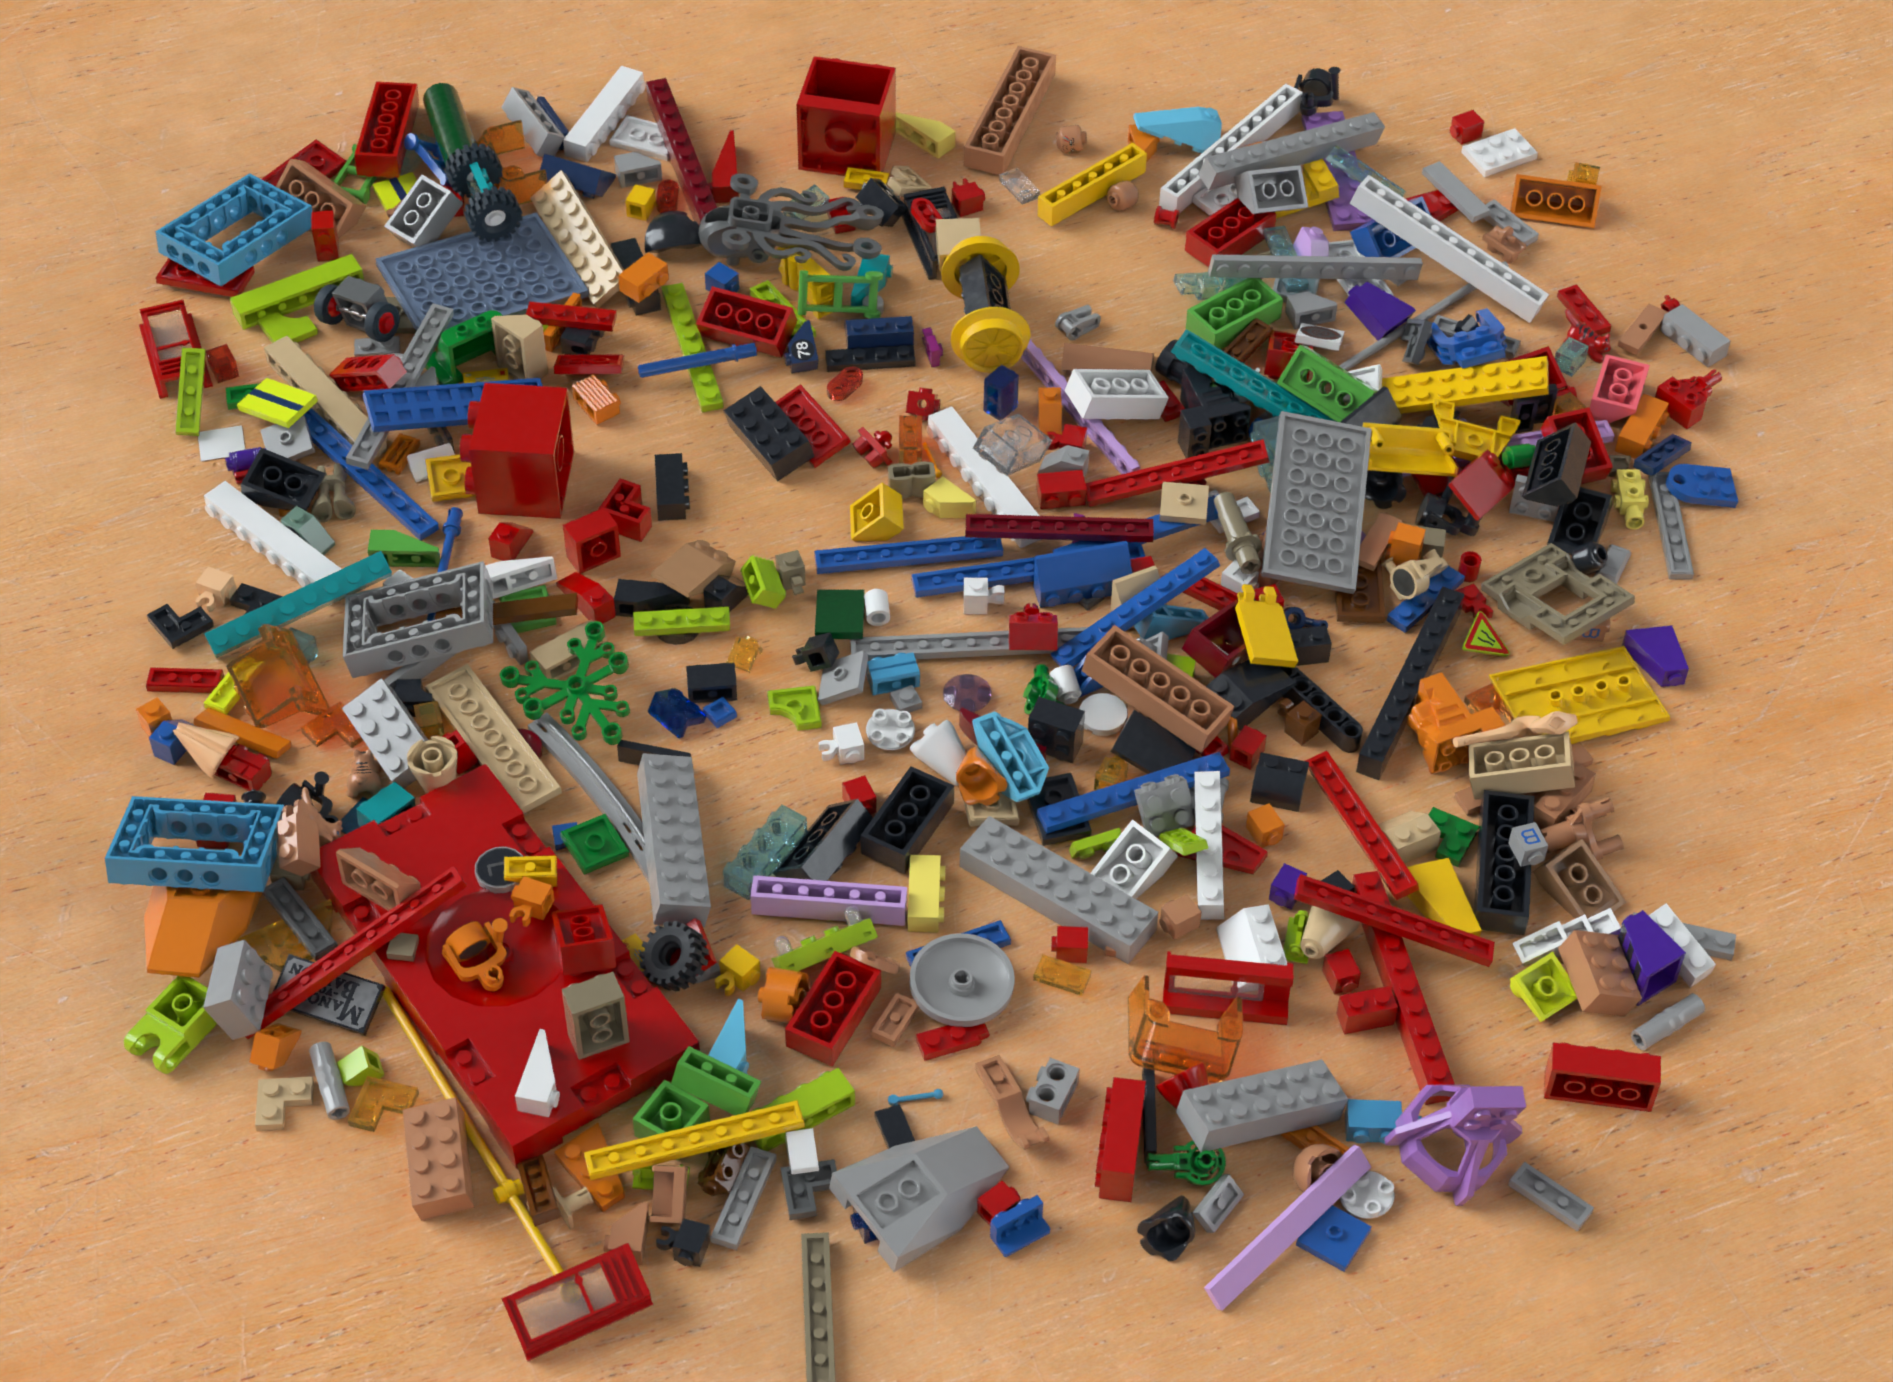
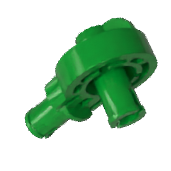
(1040, 686)
(1194, 1162)

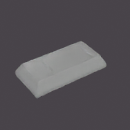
(1615, 563)

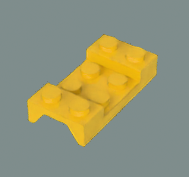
(1319, 185)

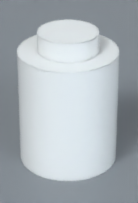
(877, 607)
(1067, 683)

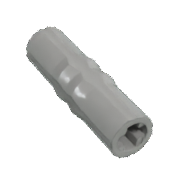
(1667, 1021)
(329, 1080)

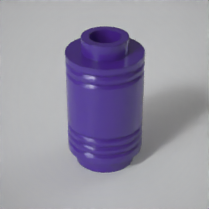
(241, 459)

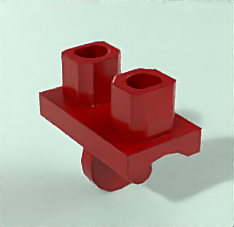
(867, 441)

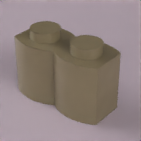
(911, 479)

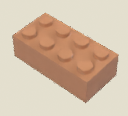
(438, 1159)

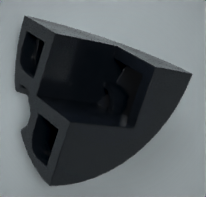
(671, 231)

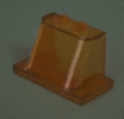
(276, 679)

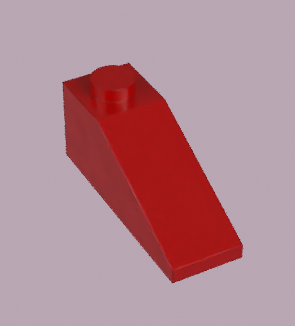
(593, 598)

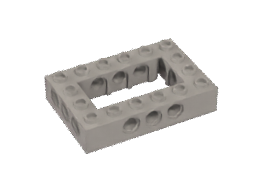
(461, 587)

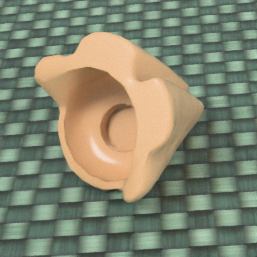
(205, 745)

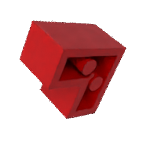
(626, 508)

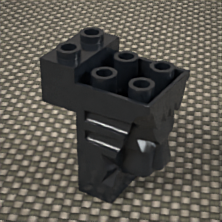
(1210, 415)

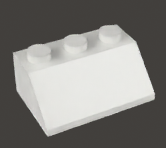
(1251, 937)

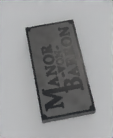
(344, 1002)

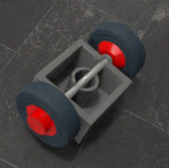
(360, 306)

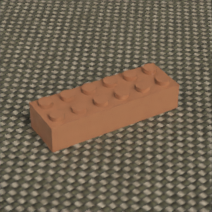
(1157, 688)

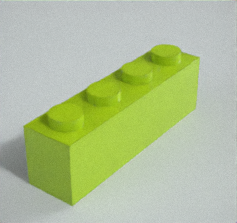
(817, 1101)

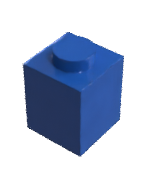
(722, 277)

